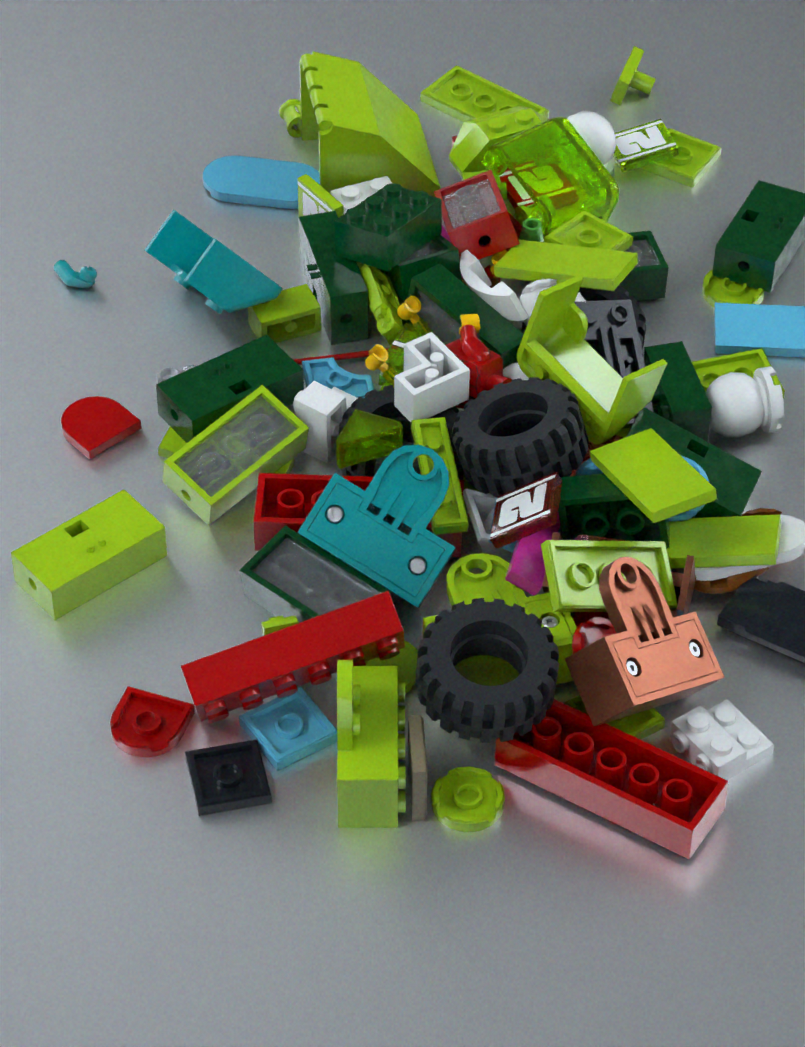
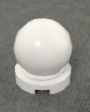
(598, 135)
(745, 403)

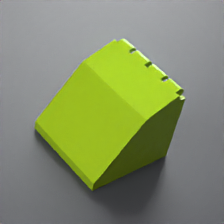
(361, 127)

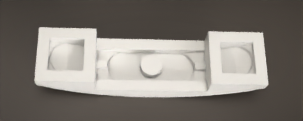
(499, 297)

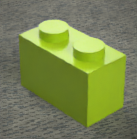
(288, 316)

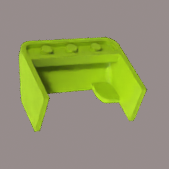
(557, 351)

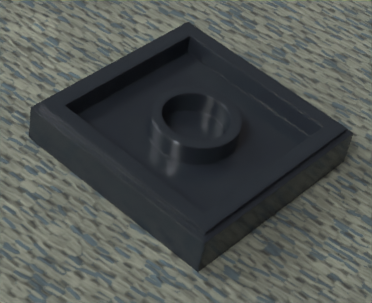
(228, 777)

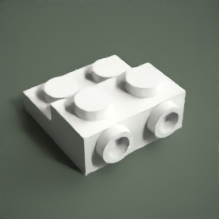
(720, 740)

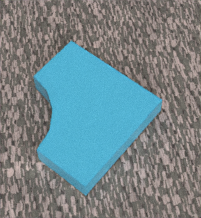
(331, 375)

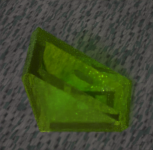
(367, 438)

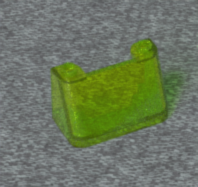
(555, 172)

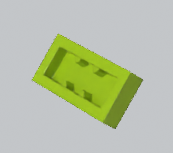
(632, 78)

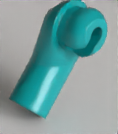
(71, 278)

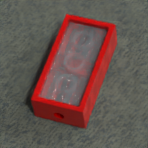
(477, 216)

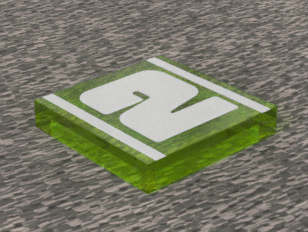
(644, 146)

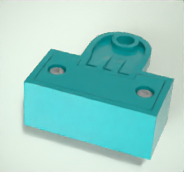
(386, 524)

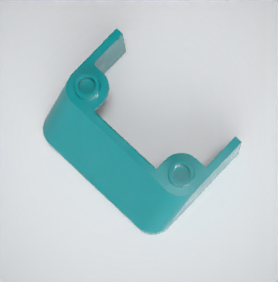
(210, 266)

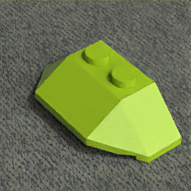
(487, 130)

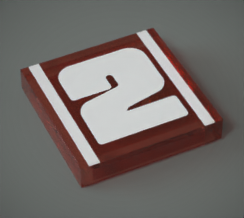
(526, 510)

